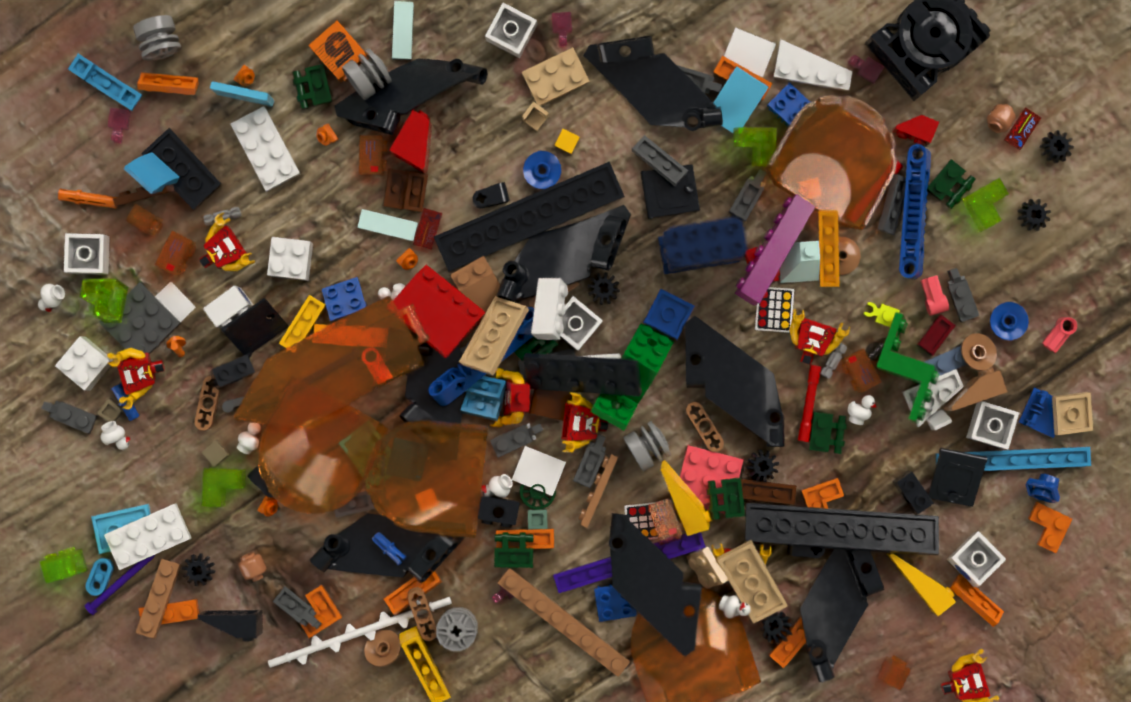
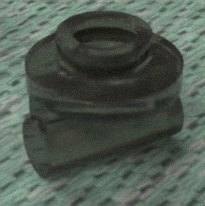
(874, 351)

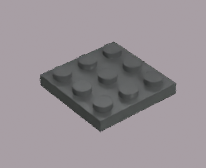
(143, 322)

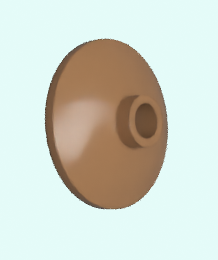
(852, 257)
(983, 347)
(383, 640)

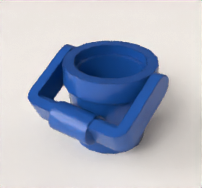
(1045, 488)

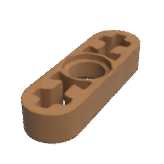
(205, 387)
(716, 436)
(423, 606)

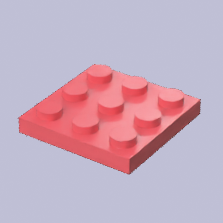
(704, 466)

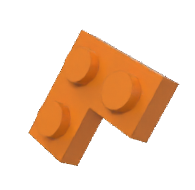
(819, 494)
(1055, 526)
(325, 610)

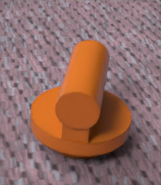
(245, 76)
(326, 135)
(408, 259)
(176, 344)
(268, 506)

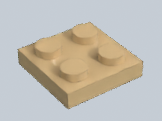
(1072, 413)
(706, 567)

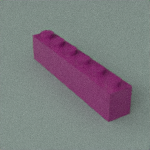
(774, 249)

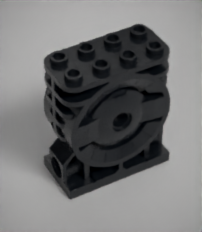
(905, 55)

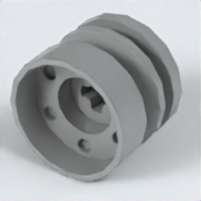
(157, 37)
(366, 74)
(647, 446)
(462, 619)

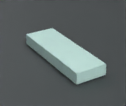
(402, 30)
(387, 225)

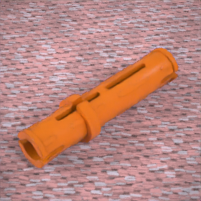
(81, 197)

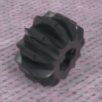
(1059, 140)
(1027, 211)
(610, 288)
(756, 469)
(191, 571)
(783, 624)

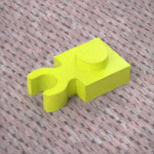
(883, 314)

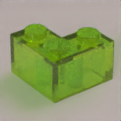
(760, 139)
(981, 204)
(107, 297)
(217, 480)
(67, 564)

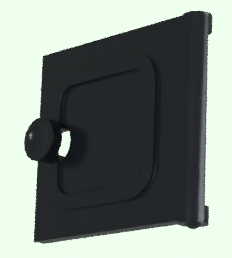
(666, 199)
(253, 328)
(957, 473)

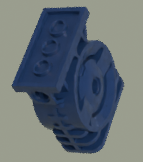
(702, 245)

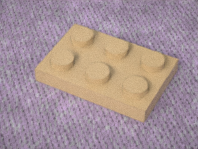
(555, 77)

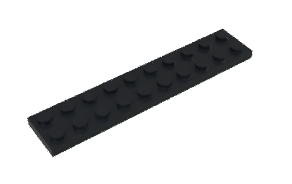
(529, 216)
(842, 529)

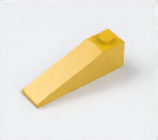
(689, 507)
(932, 593)
(423, 665)

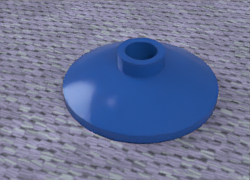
(539, 160)
(1017, 316)

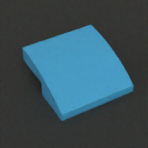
(151, 173)
(484, 398)

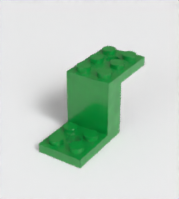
(650, 361)
(907, 368)

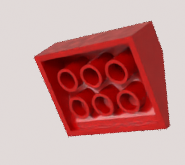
(440, 309)

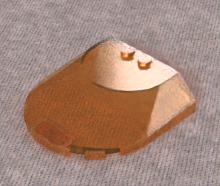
(836, 158)
(321, 463)
(429, 476)
(714, 670)

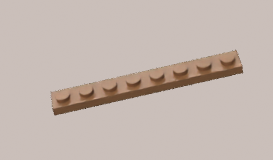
(563, 622)

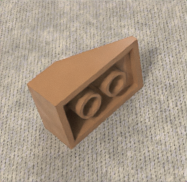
(477, 282)
(979, 388)

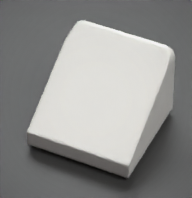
(938, 420)

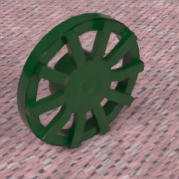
(536, 494)

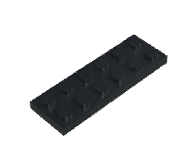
(583, 374)

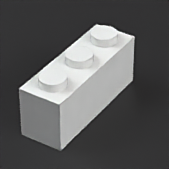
(549, 309)

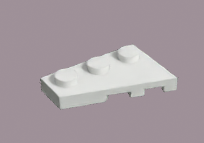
(943, 391)

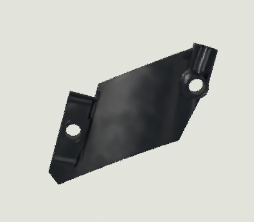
(653, 84)
(410, 87)
(565, 254)
(733, 381)
(422, 403)
(361, 555)
(654, 585)
(837, 605)

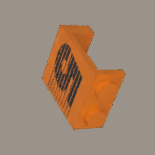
(336, 48)

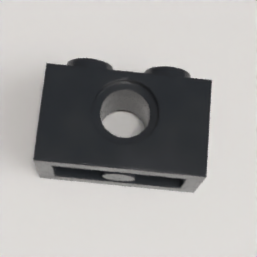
(232, 372)
(913, 492)
(510, 509)

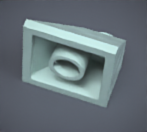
(801, 263)

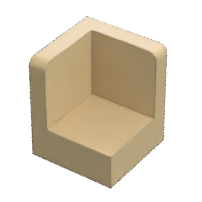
(535, 116)

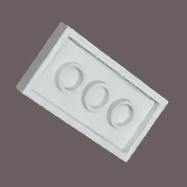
(265, 148)
(147, 536)

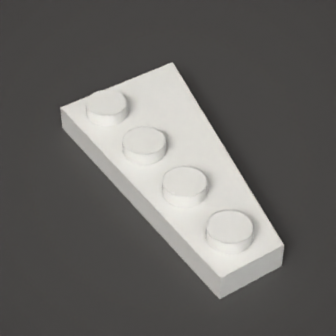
(807, 68)

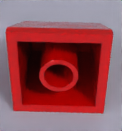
(414, 141)

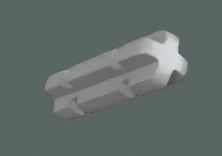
(233, 213)
(833, 361)

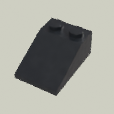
(237, 623)

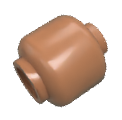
(1001, 118)
(252, 566)

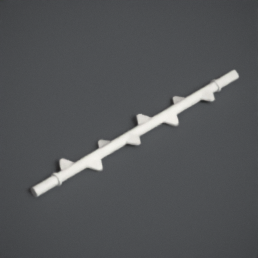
(351, 633)

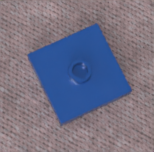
(668, 314)

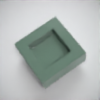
(537, 519)

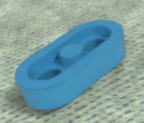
(100, 576)

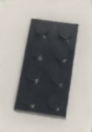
(195, 179)

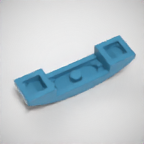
(105, 82)

